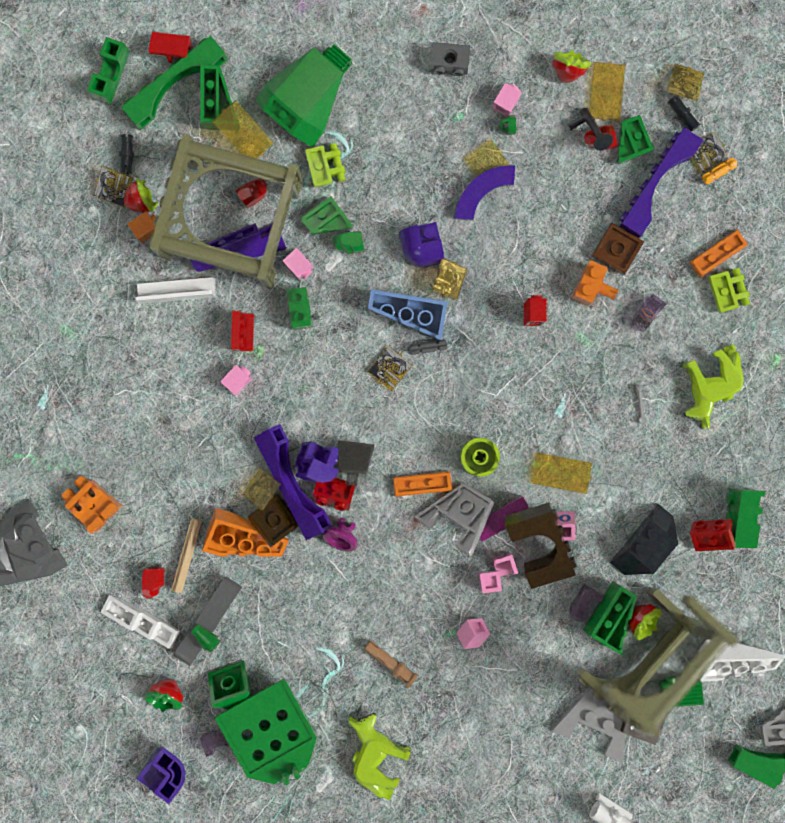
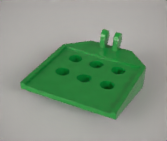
(278, 761)

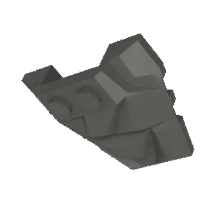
(25, 549)

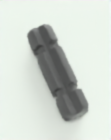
(427, 347)

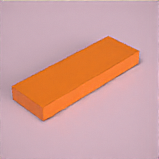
(718, 253)
(422, 484)

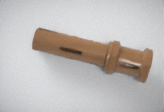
(398, 669)

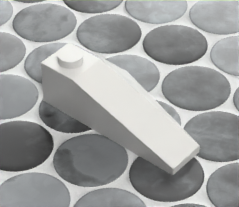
(740, 660)

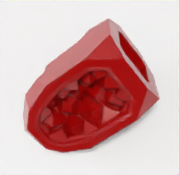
(590, 138)
(252, 192)
(152, 581)

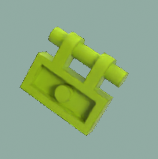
(319, 166)
(724, 293)

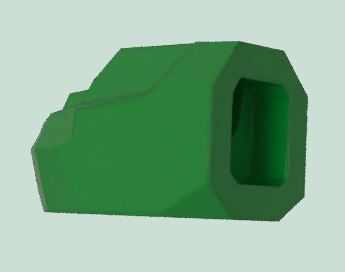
(349, 242)

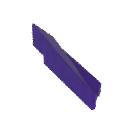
(246, 241)

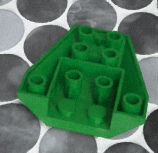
(303, 96)

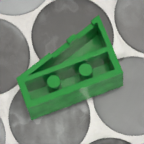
(213, 95)
(744, 515)
(611, 617)

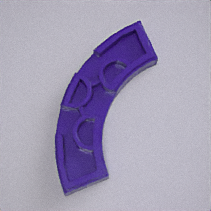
(480, 186)

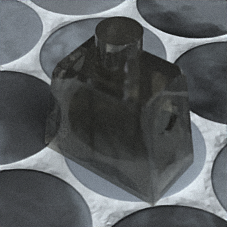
(354, 460)

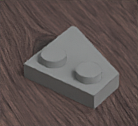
(774, 730)

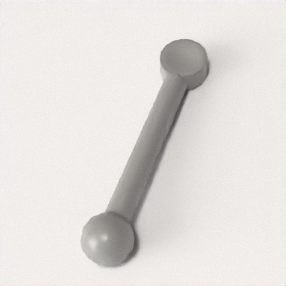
(642, 420)

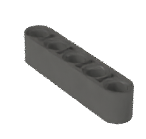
(208, 619)

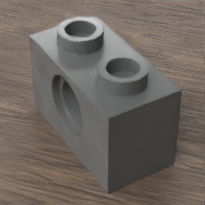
(457, 52)

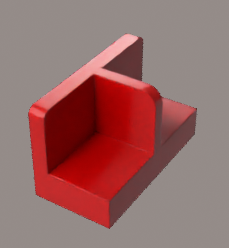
(169, 45)

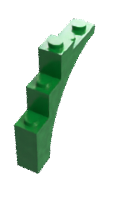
(762, 766)

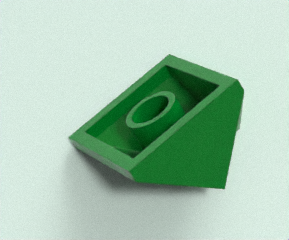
(228, 685)

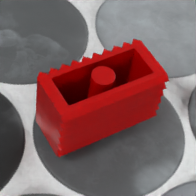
(535, 311)

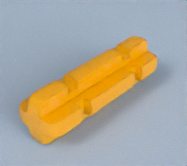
(719, 171)

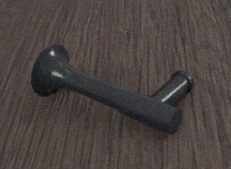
(602, 140)

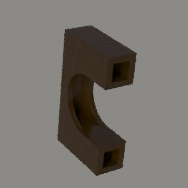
(543, 522)

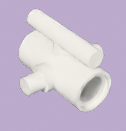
(609, 812)

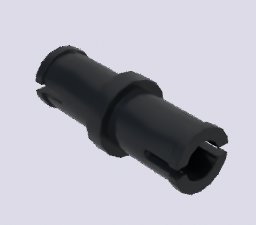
(683, 113)
(126, 154)

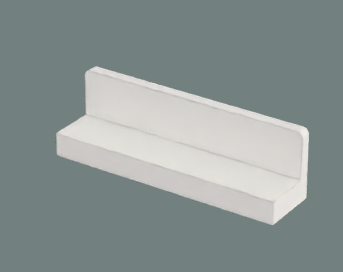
(176, 290)

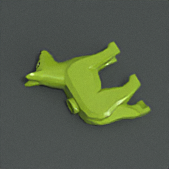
(709, 390)
(372, 752)

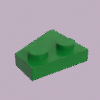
(633, 140)
(326, 218)

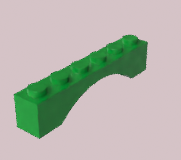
(144, 105)

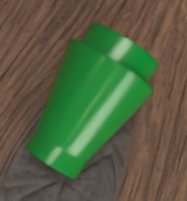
(205, 638)

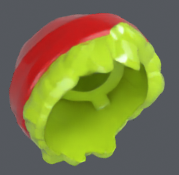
(570, 66)
(138, 197)
(644, 620)

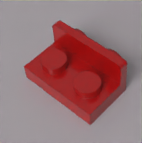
(242, 331)
(334, 494)
(712, 535)

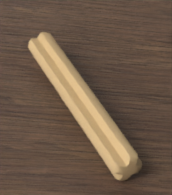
(186, 555)

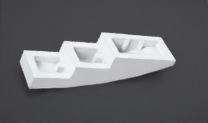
(140, 621)

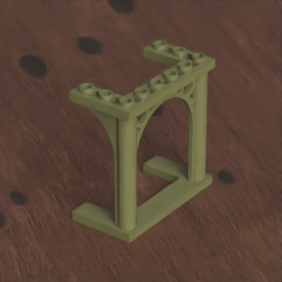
(190, 156)
(649, 711)

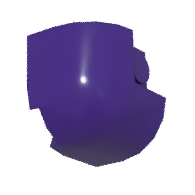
(422, 245)
(316, 462)
(163, 774)

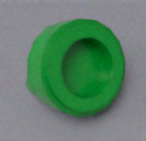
(511, 120)

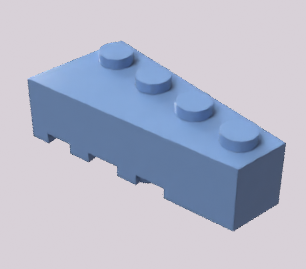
(417, 312)

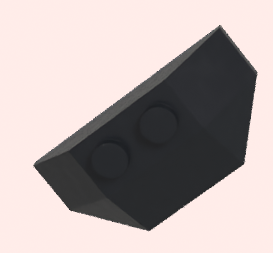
(648, 544)

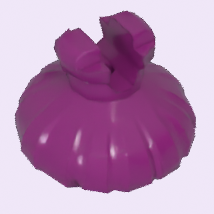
(341, 536)

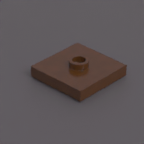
(617, 248)

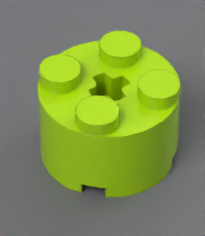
(489, 461)

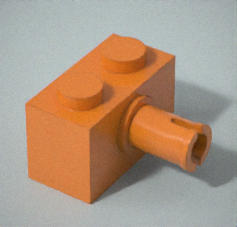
(592, 283)

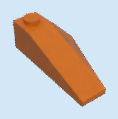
(237, 536)

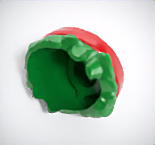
(165, 695)

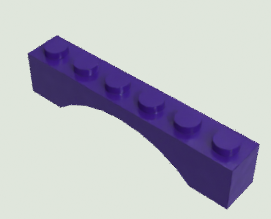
(682, 150)
(274, 449)

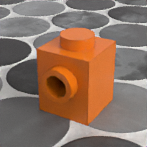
(143, 226)

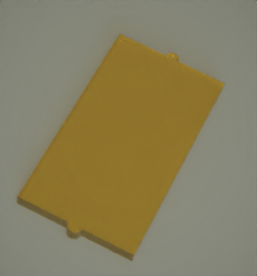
(607, 91)
(242, 131)
(561, 473)

